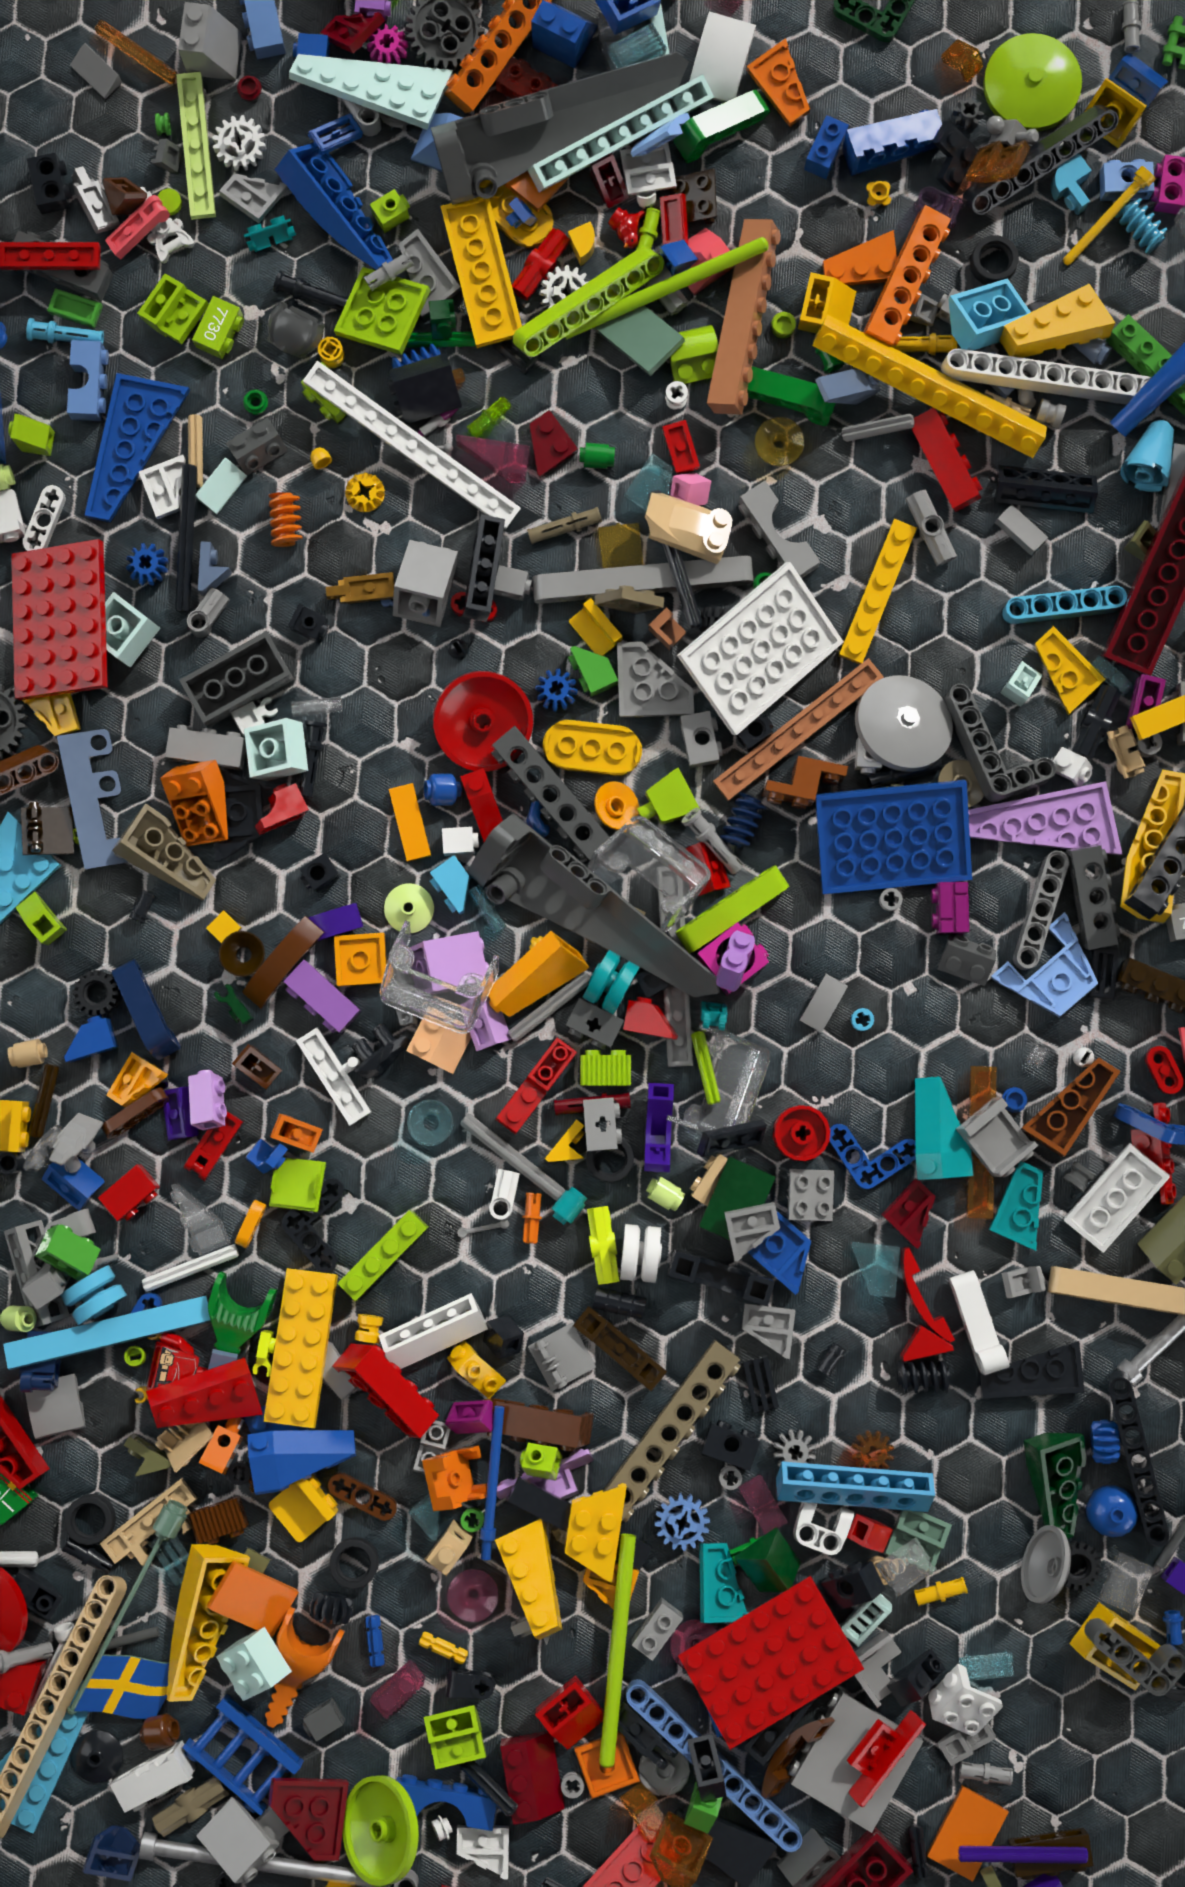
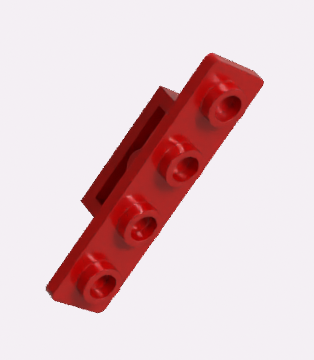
(1158, 1152)
(880, 1753)

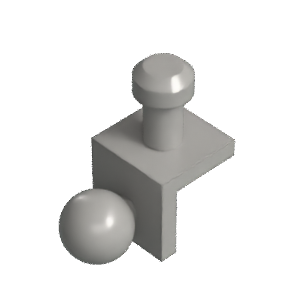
(1010, 131)

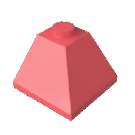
(705, 247)

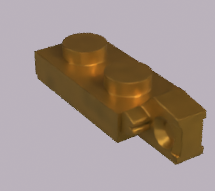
(363, 588)

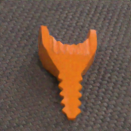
(304, 1663)

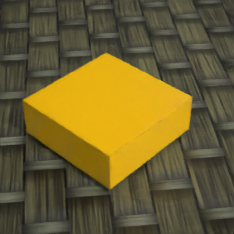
(223, 926)

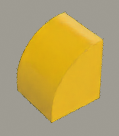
(582, 242)

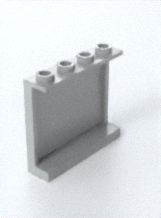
(828, 1775)

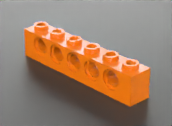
(458, 89)
(927, 223)

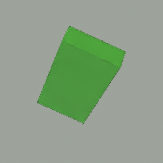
(75, 308)

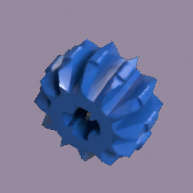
(154, 557)
(566, 691)
(1105, 1441)

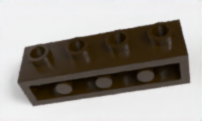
(1152, 983)

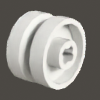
(641, 1253)

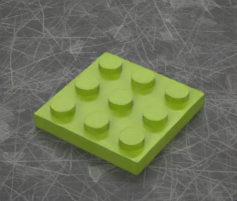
(384, 315)

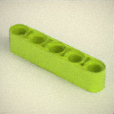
(732, 909)

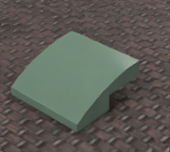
(927, 1529)

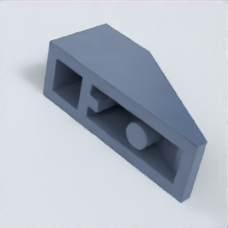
(848, 387)

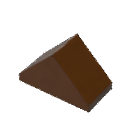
(123, 195)
(257, 1066)

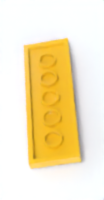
(482, 271)
(300, 1348)

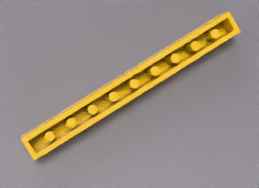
(930, 386)

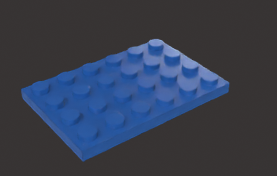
(893, 837)

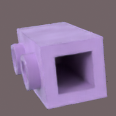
(207, 1100)

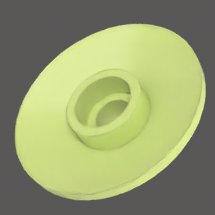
(422, 907)

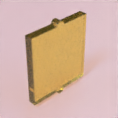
(620, 545)

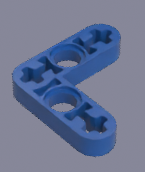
(1165, 1132)
(863, 1163)

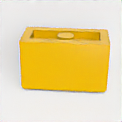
(595, 628)

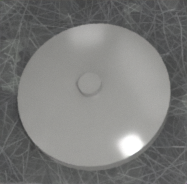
(903, 723)

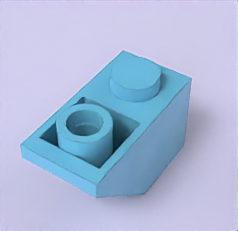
(453, 881)

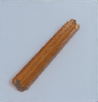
(136, 51)

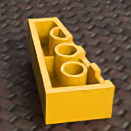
(1063, 322)
(531, 1572)

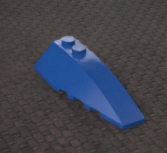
(328, 198)

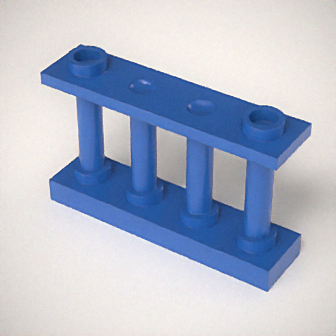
(267, 1745)

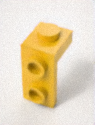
(475, 1369)

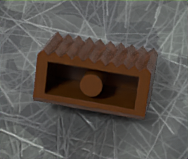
(219, 1520)

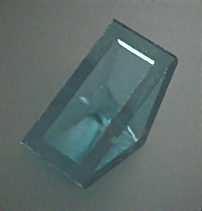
(425, 1517)

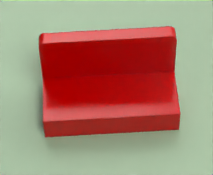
(718, 878)

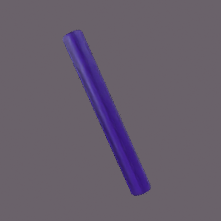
(1022, 1854)

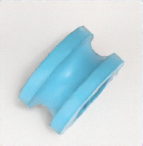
(865, 1012)

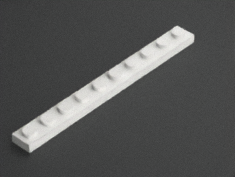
(410, 443)

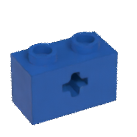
(826, 147)

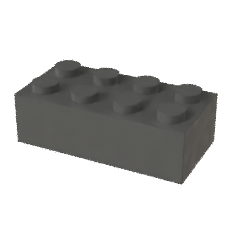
(236, 679)

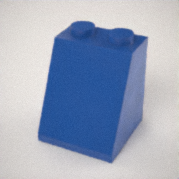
(561, 33)

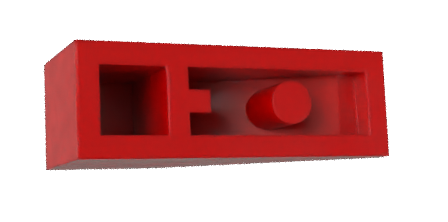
(482, 801)

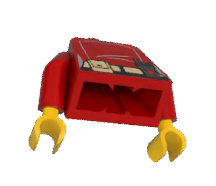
(171, 1361)

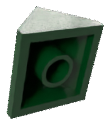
(770, 1563)

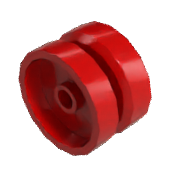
(816, 1133)

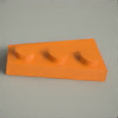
(778, 80)
(864, 263)

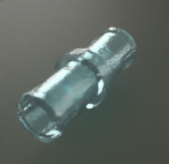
(487, 909)

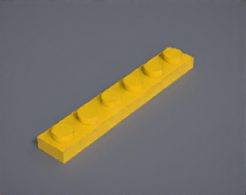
(877, 591)

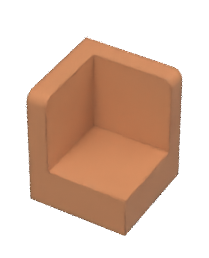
(666, 629)

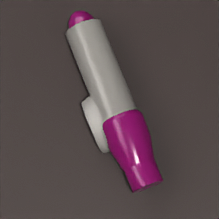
(438, 421)

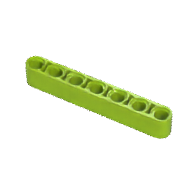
(583, 311)

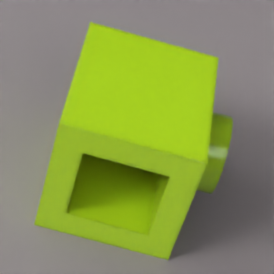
(390, 210)
(541, 1461)

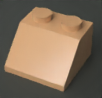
(439, 1045)

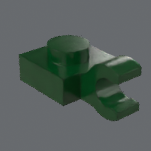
(238, 1010)

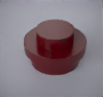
(249, 88)

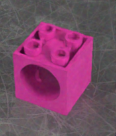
(709, 955)

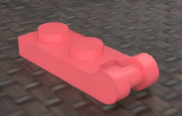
(137, 226)

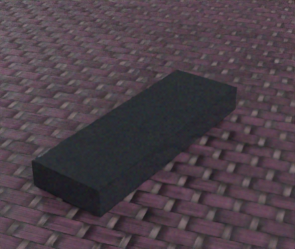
(731, 1138)

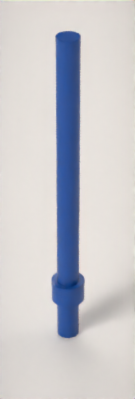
(488, 1531)

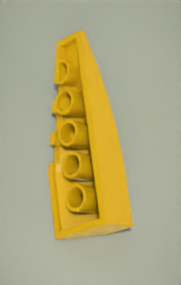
(1158, 817)
(195, 1625)

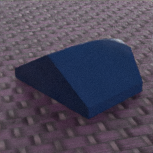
(113, 1854)

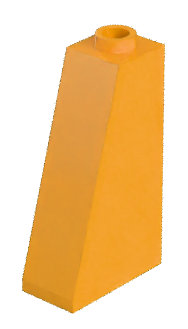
(536, 974)

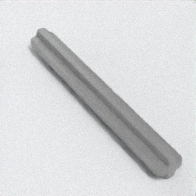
(512, 1156)

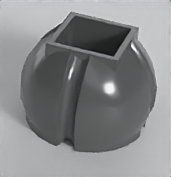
(294, 330)

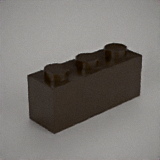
(1065, 1838)

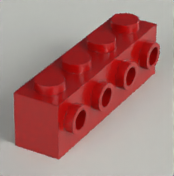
(945, 459)

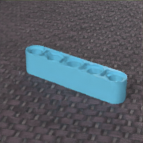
(1074, 598)

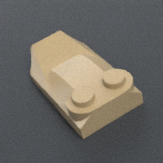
(688, 526)

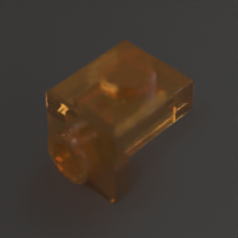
(963, 58)

